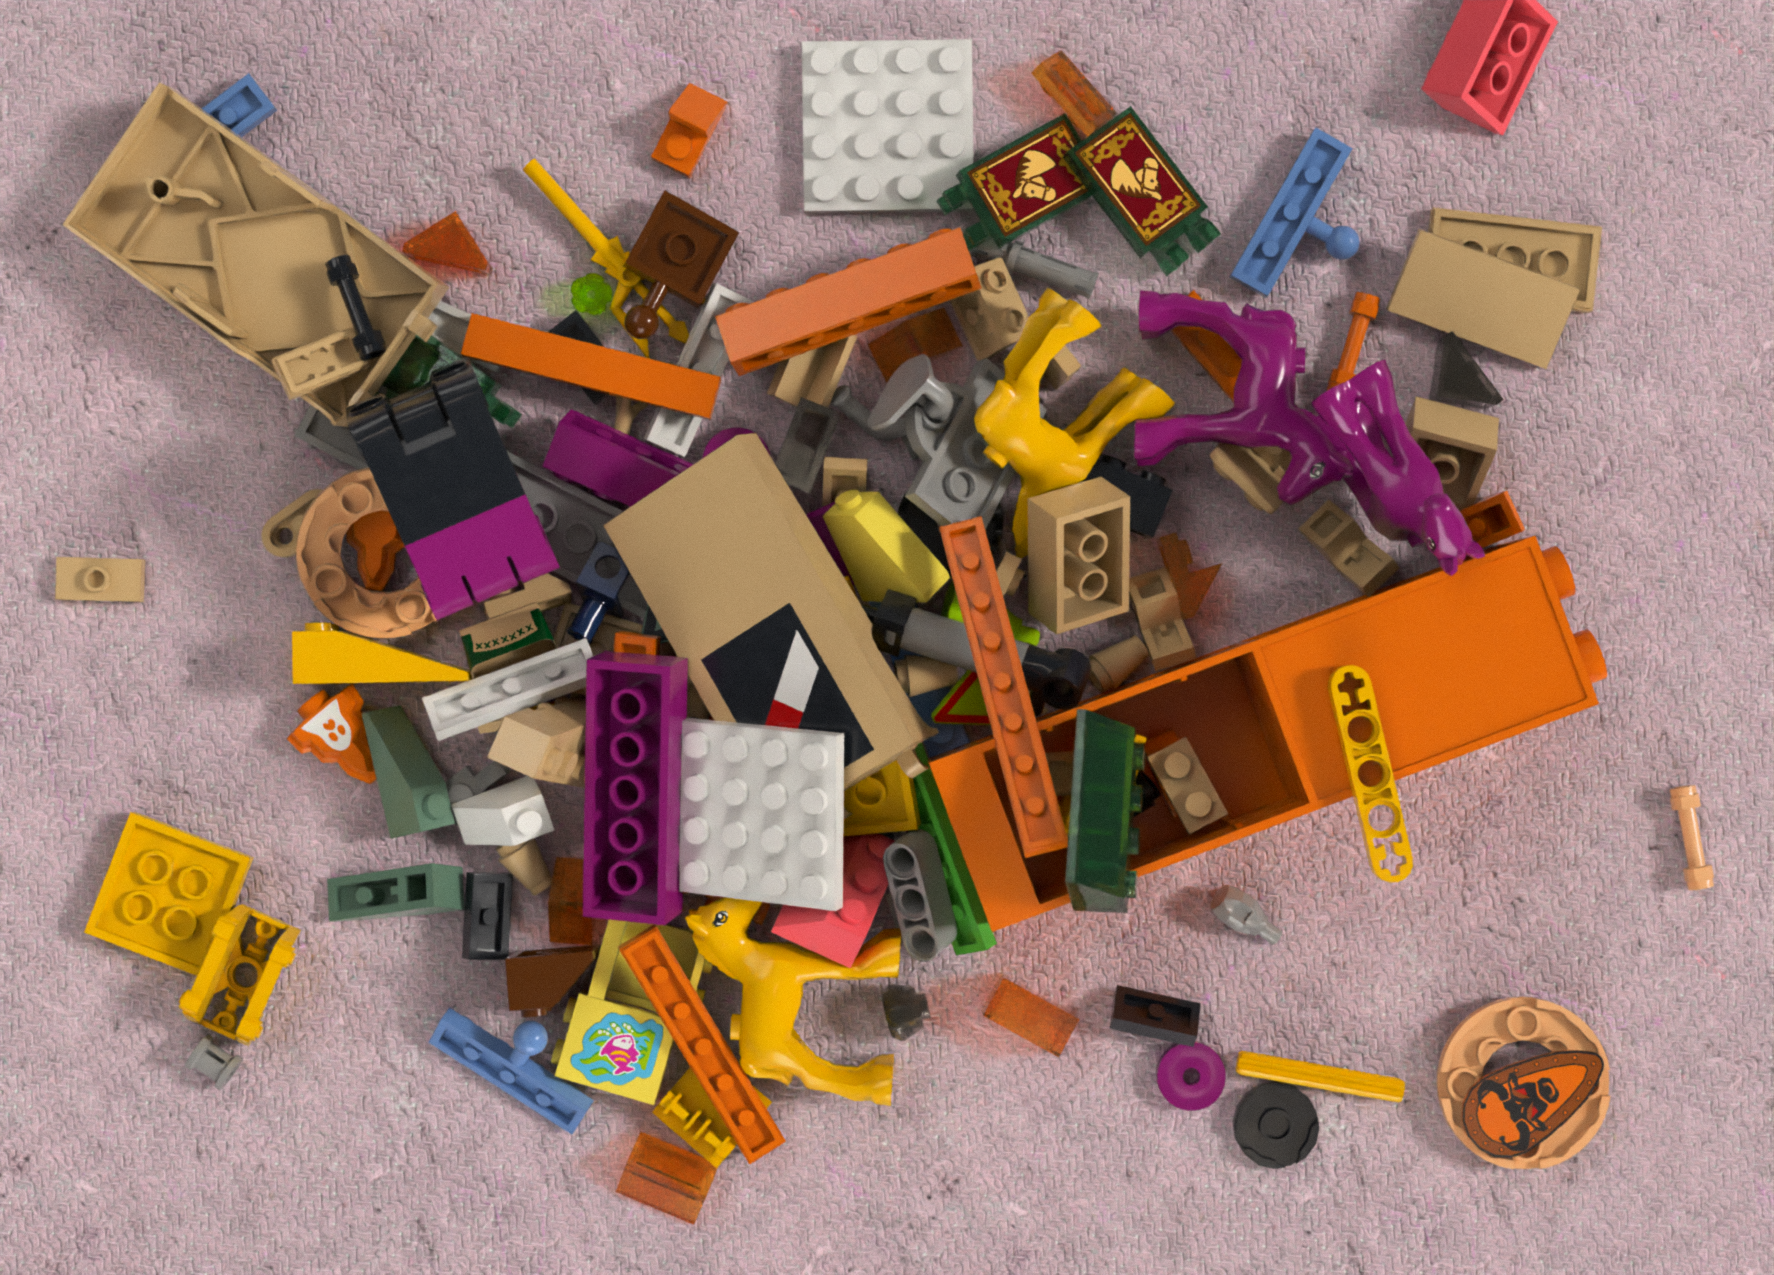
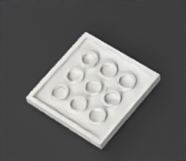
(885, 124)
(762, 813)

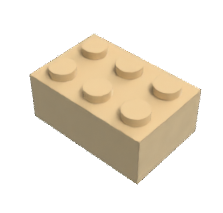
(1078, 555)

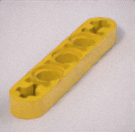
(1385, 791)

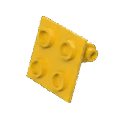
(695, 1119)

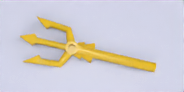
(608, 255)

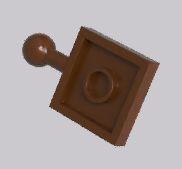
(679, 255)

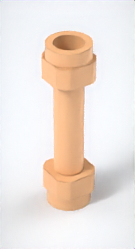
(1698, 873)

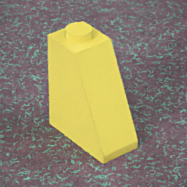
(882, 549)

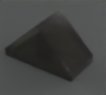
(1459, 378)

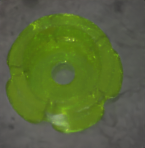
(582, 286)

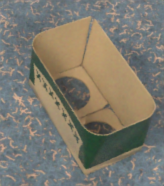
(506, 640)

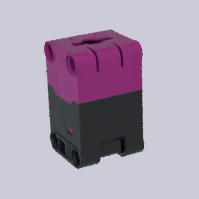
(451, 489)

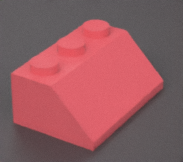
(1489, 60)
(842, 932)

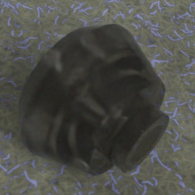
(904, 1010)

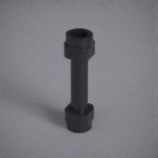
(342, 273)

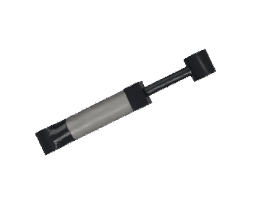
(1050, 676)

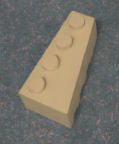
(545, 741)

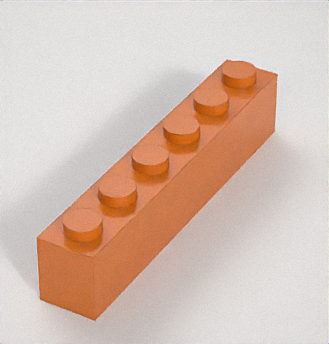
(848, 301)

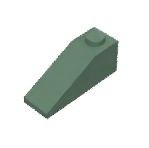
(406, 776)
(396, 893)

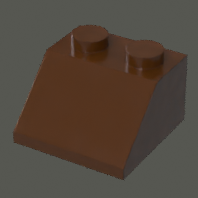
(545, 976)

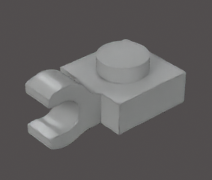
(468, 784)

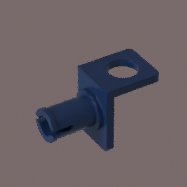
(598, 594)

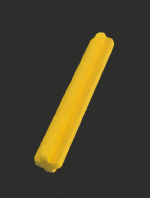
(1320, 1076)

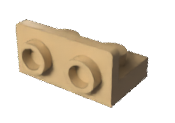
(992, 315)

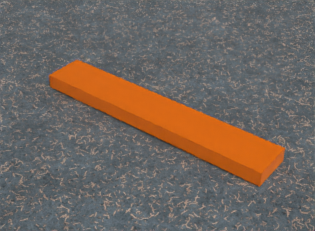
(591, 366)
(701, 1043)

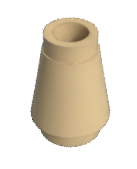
(1116, 663)
(923, 674)
(526, 865)

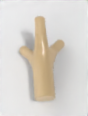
(626, 414)

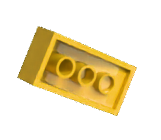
(339, 657)

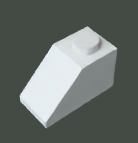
(504, 815)

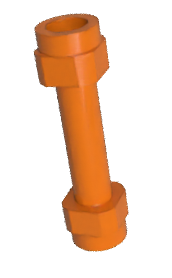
(1364, 309)

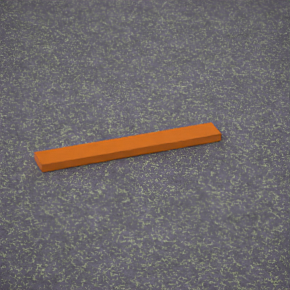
(1004, 688)

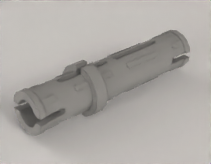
(1039, 266)

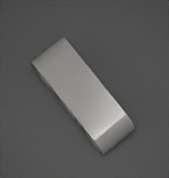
(916, 914)

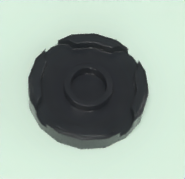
(1275, 1125)

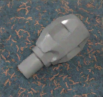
(1243, 914)

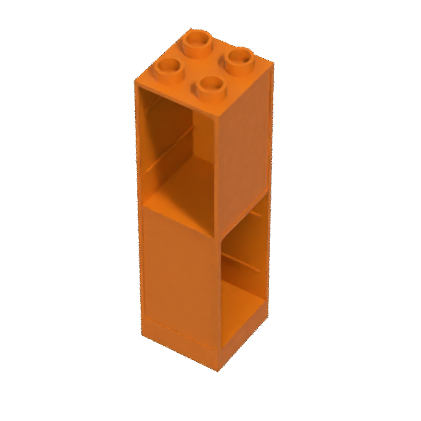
(1449, 671)

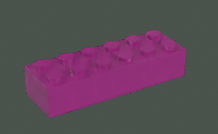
(633, 786)

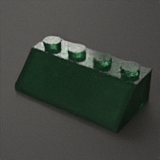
(1102, 814)

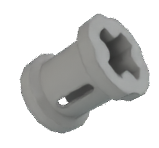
(213, 1062)

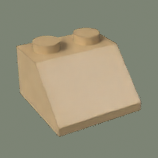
(1457, 444)

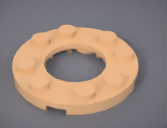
(324, 573)
(1509, 1022)

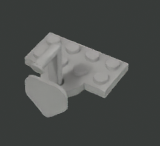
(939, 422)

